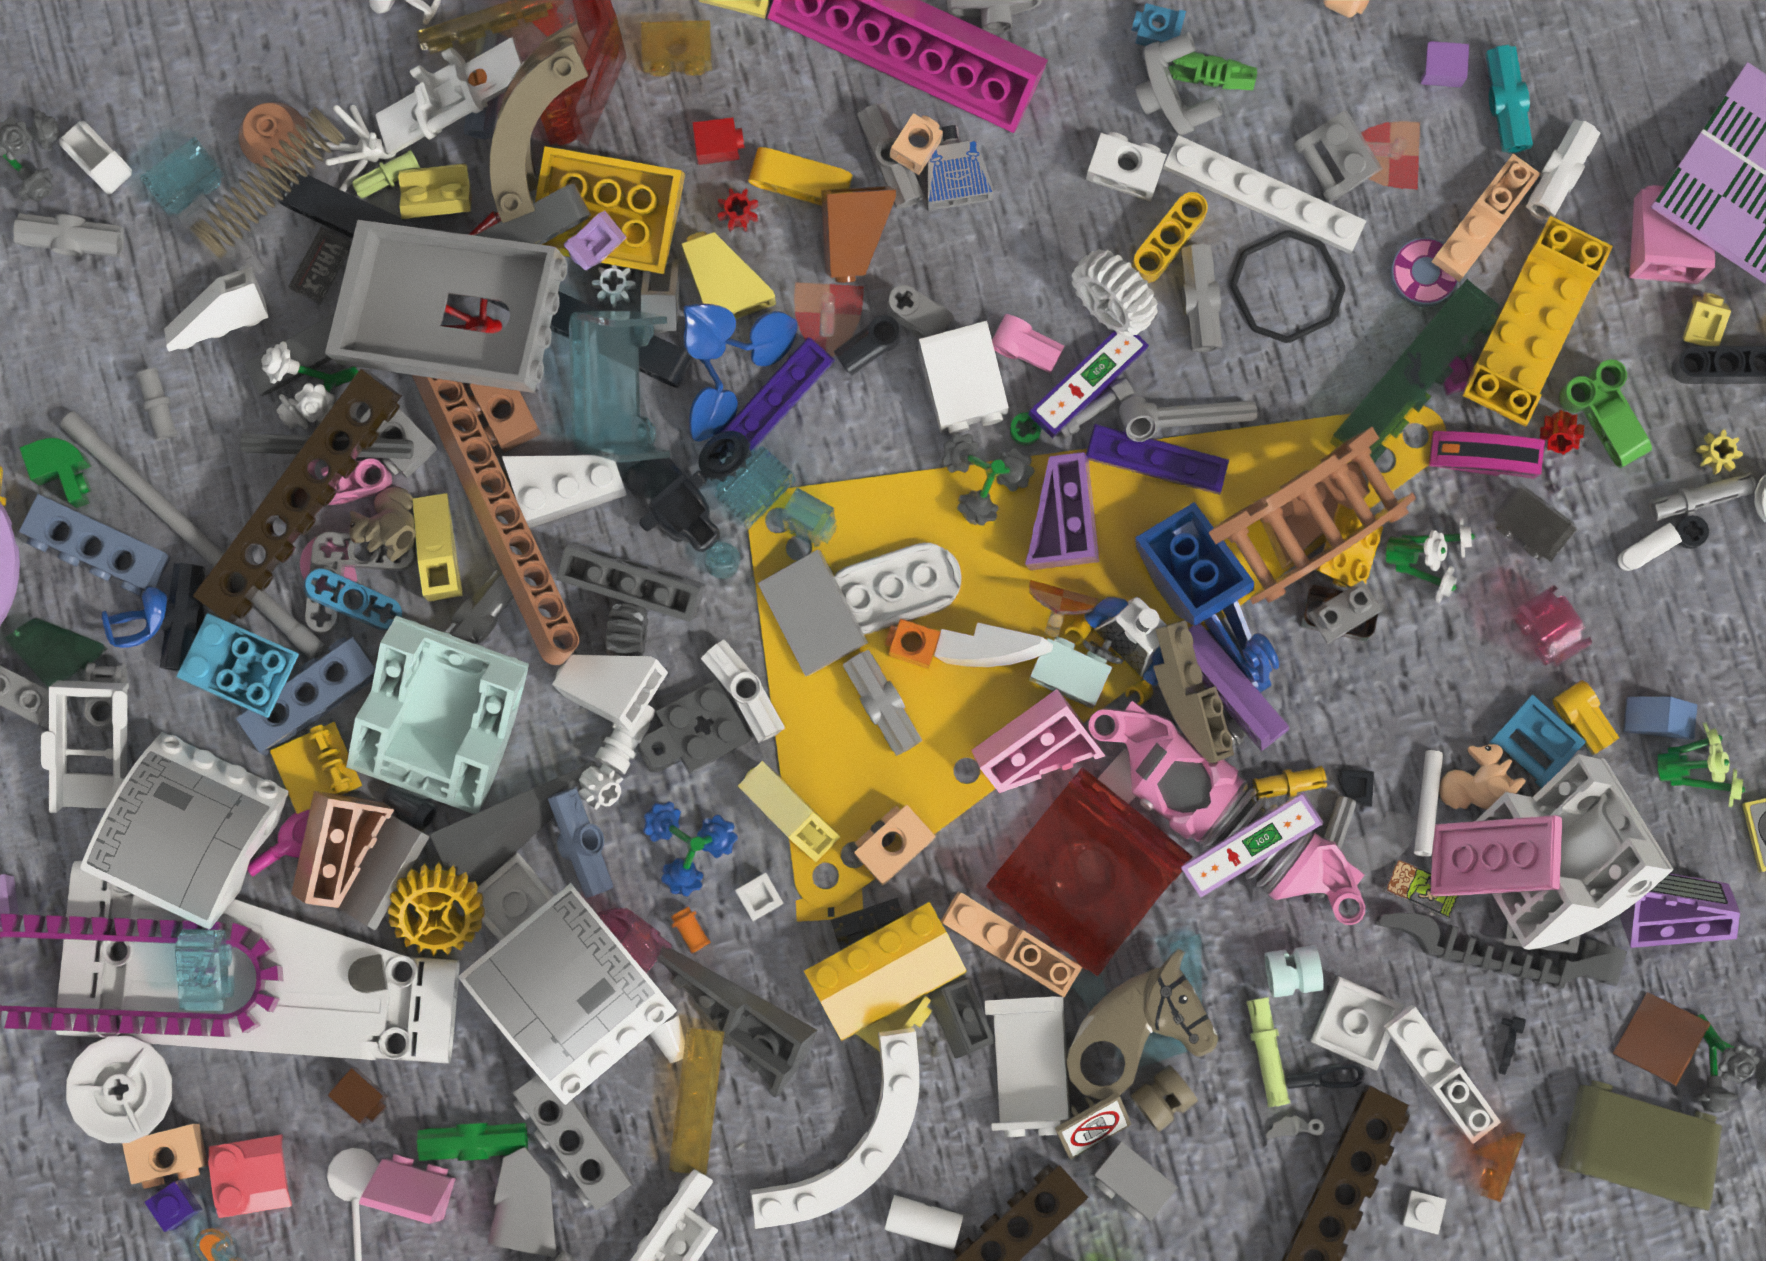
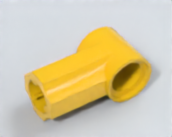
(1581, 709)

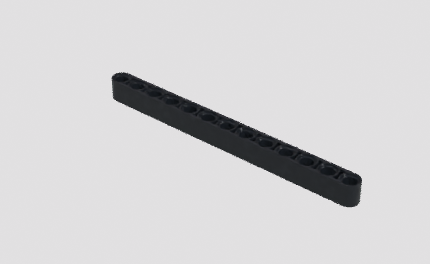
(342, 210)

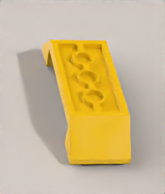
(1536, 320)

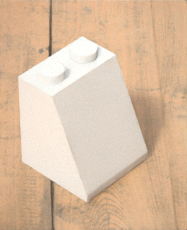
(963, 378)

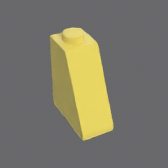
(724, 277)
(788, 811)

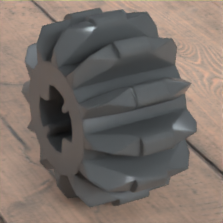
(626, 630)

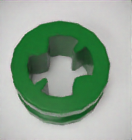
(1029, 439)

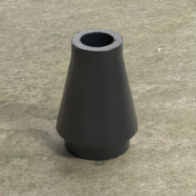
(411, 807)

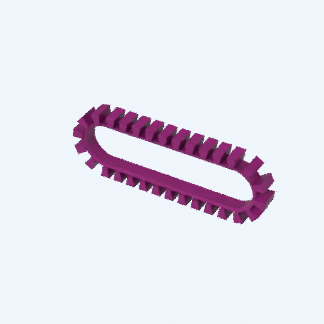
(130, 1023)

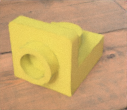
(1707, 320)

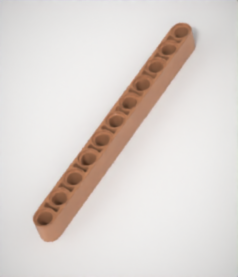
(503, 504)

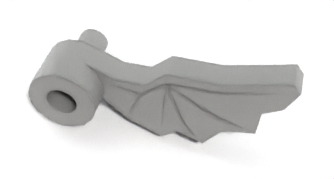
(1294, 1125)

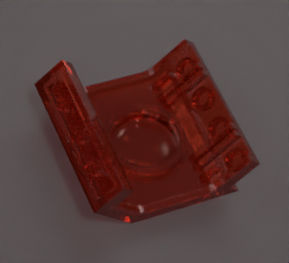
(582, 103)
(1089, 871)

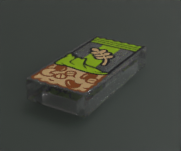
(1414, 886)

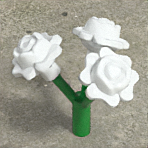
(311, 402)

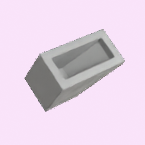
(661, 295)

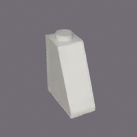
(611, 685)

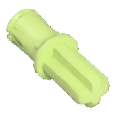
(384, 175)

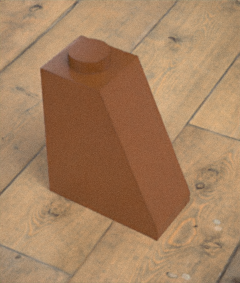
(853, 228)

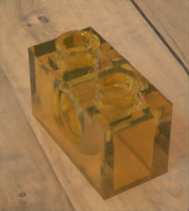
(660, 36)

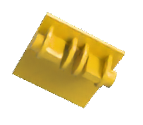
(1355, 562)
(315, 764)

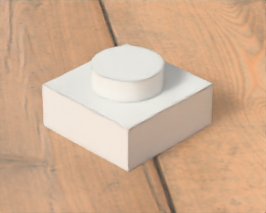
(759, 897)
(1423, 1212)

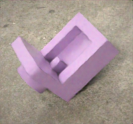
(595, 241)

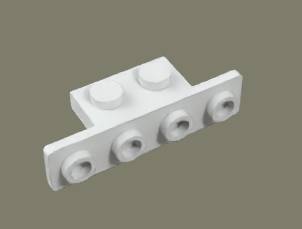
(679, 1230)

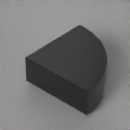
(1357, 785)

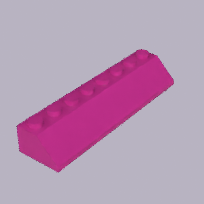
(924, 51)

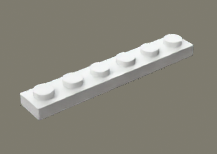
(1264, 194)

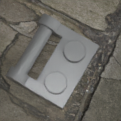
(1347, 150)

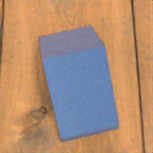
(1660, 717)

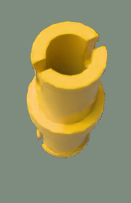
(1290, 783)

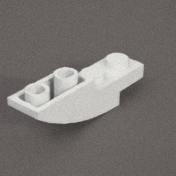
(1441, 1074)

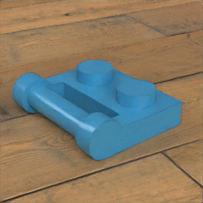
(1546, 733)

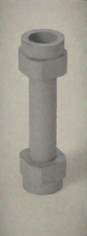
(1118, 392)

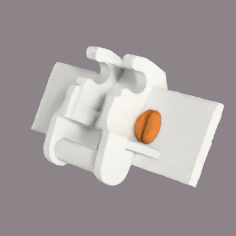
(448, 95)

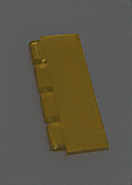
(473, 25)

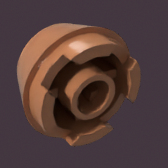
(265, 127)

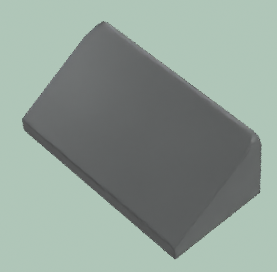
(961, 1017)

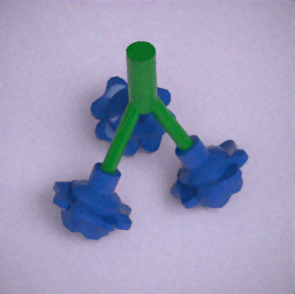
(714, 837)

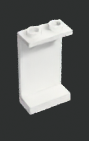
(1030, 1064)

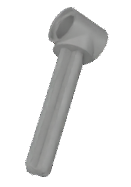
(1153, 418)

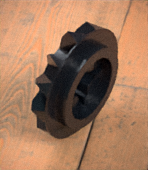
(717, 449)

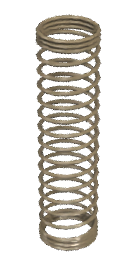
(205, 231)

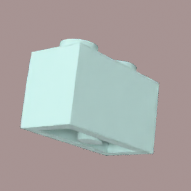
(1071, 672)

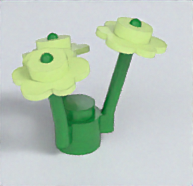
(1674, 766)

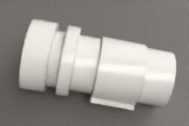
(622, 743)

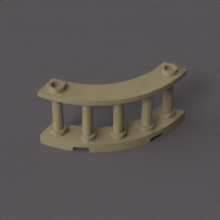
(532, 88)

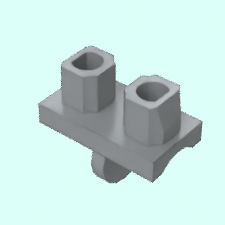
(1345, 612)

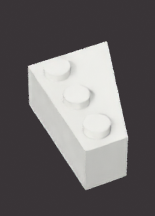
(561, 484)

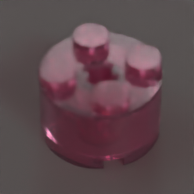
(1553, 627)

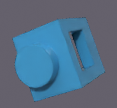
(1148, 33)

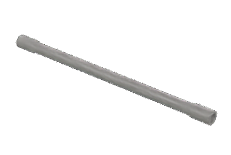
(89, 439)

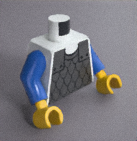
(1132, 634)

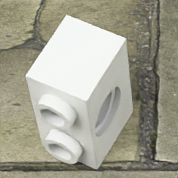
(1136, 182)

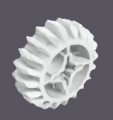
(1114, 292)

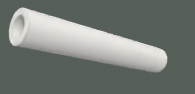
(1428, 803)

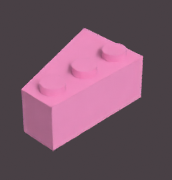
(1036, 743)

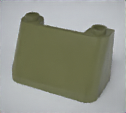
(1642, 1146)

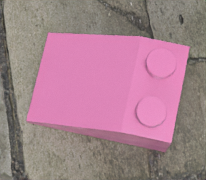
(409, 1189)

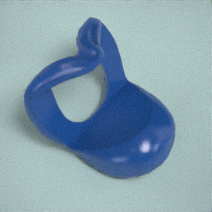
(154, 612)

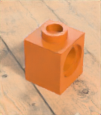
(921, 657)

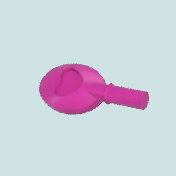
(289, 843)

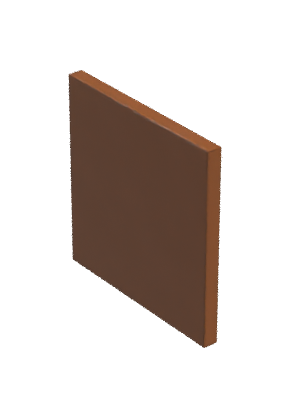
(1661, 1038)

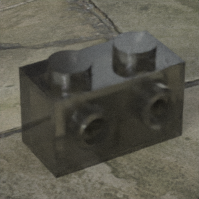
(1534, 523)

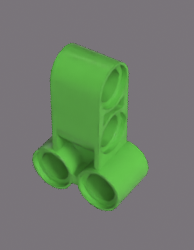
(1609, 413)

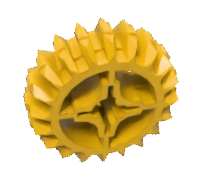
(437, 927)

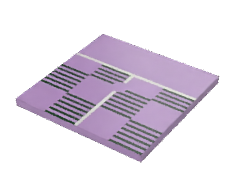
(1722, 178)

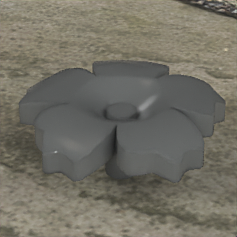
(1103, 651)

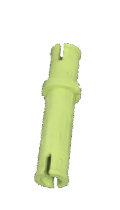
(1268, 1051)

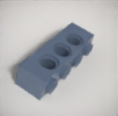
(47, 516)
(328, 695)

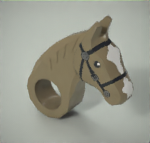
(1147, 1003)

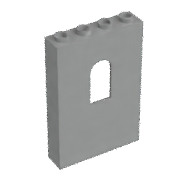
(399, 293)

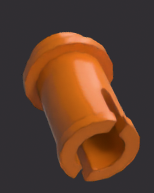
(690, 929)

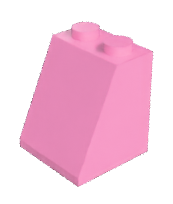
(1664, 249)

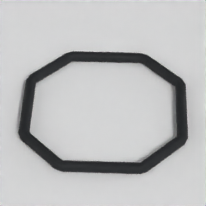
(1287, 339)

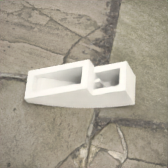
(989, 647)

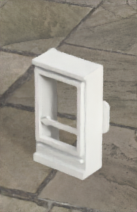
(83, 789)

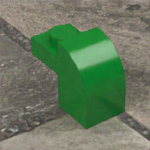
(56, 459)

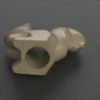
(389, 527)

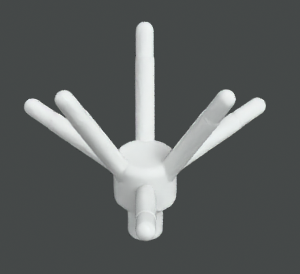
(368, 147)

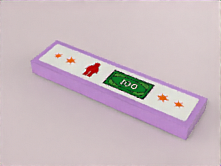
(1252, 844)

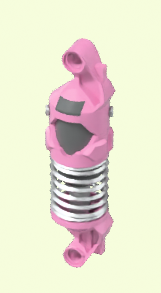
(1213, 803)

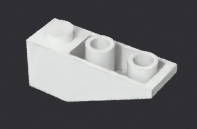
(222, 307)

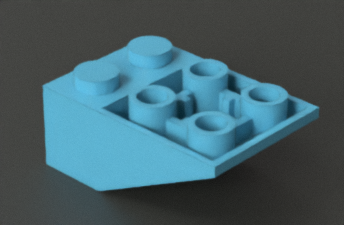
(237, 665)

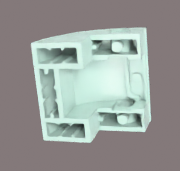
(437, 715)

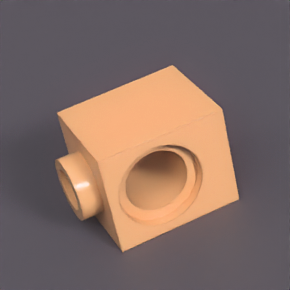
(914, 157)

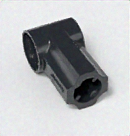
(865, 347)

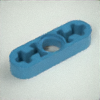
(332, 580)

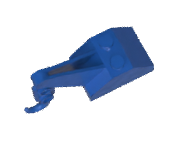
(1202, 580)

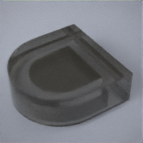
(368, 974)

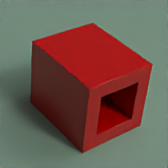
(717, 140)

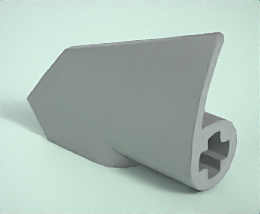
(523, 1207)

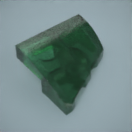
(52, 650)

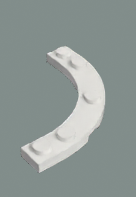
(868, 1158)

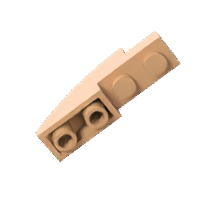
(1486, 217)
(1011, 944)

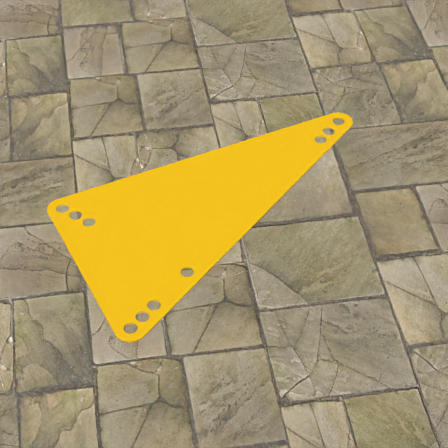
(830, 743)

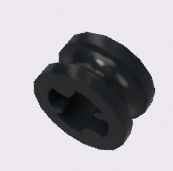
(1697, 524)

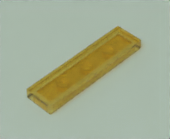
(696, 1100)

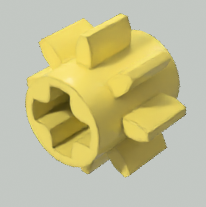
(1726, 445)

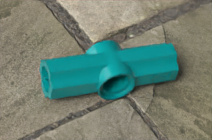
(1509, 99)

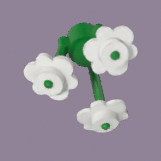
(1406, 550)

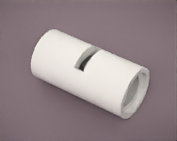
(923, 1222)

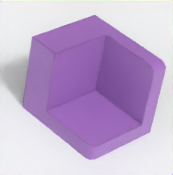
(1446, 64)

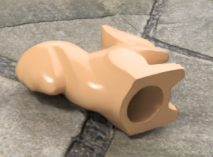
(1484, 788)

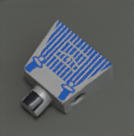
(957, 173)

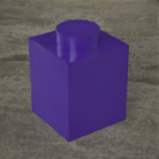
(173, 1205)

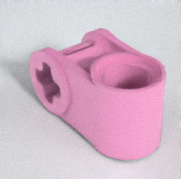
(355, 485)

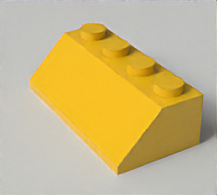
(885, 971)

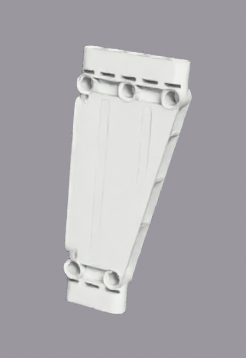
(316, 1004)

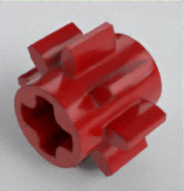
(731, 216)
(1562, 432)

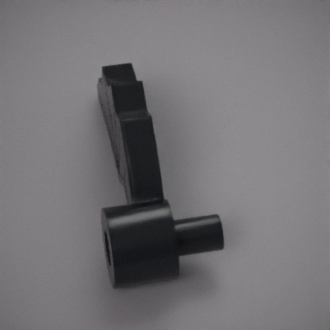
(1516, 1025)

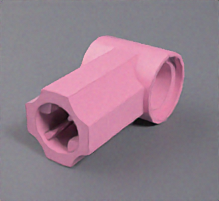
(1018, 340)

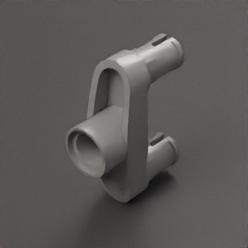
(994, 14)
(1161, 90)

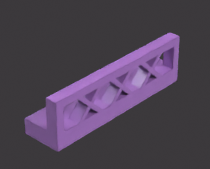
(1235, 690)

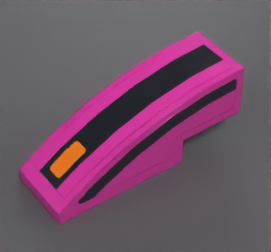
(1487, 453)

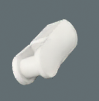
(1648, 548)

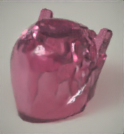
(635, 935)

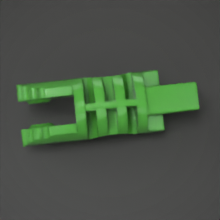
(1213, 71)

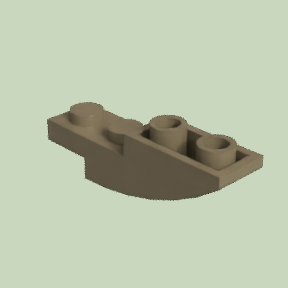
(1193, 707)

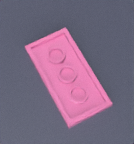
(1496, 856)

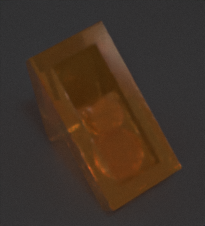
(1503, 1153)

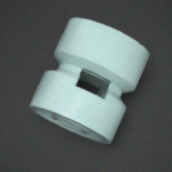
(1294, 971)

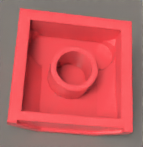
(248, 1176)

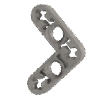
(337, 565)

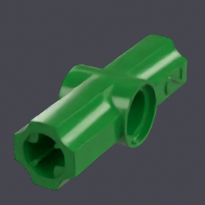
(471, 1141)

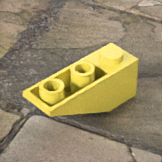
(436, 548)

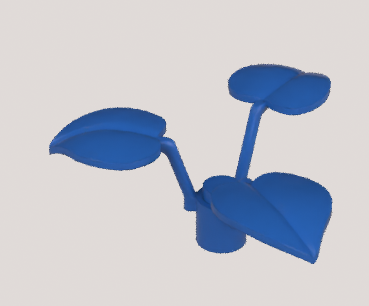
(705, 338)

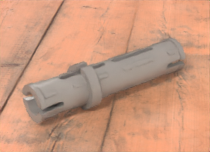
(1689, 500)

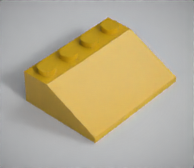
(635, 195)

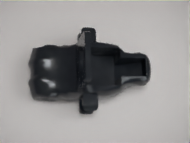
(673, 501)

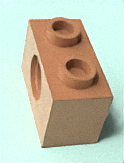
(509, 431)

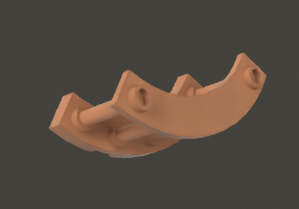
(1304, 489)

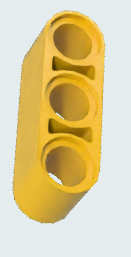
(795, 175)
(1175, 222)

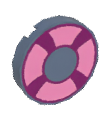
(1417, 277)

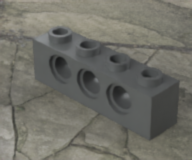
(630, 581)

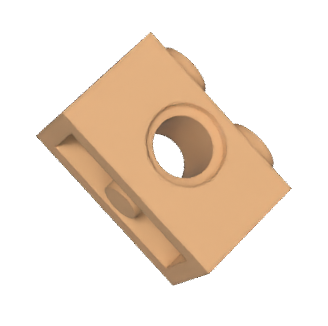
(885, 864)
(143, 1155)

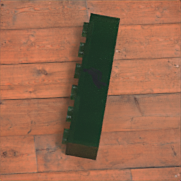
(1421, 367)

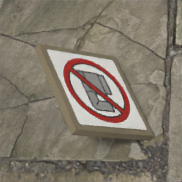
(1093, 1125)

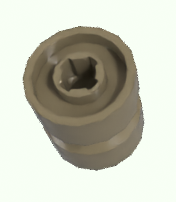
(1151, 1102)

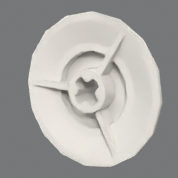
(93, 1082)

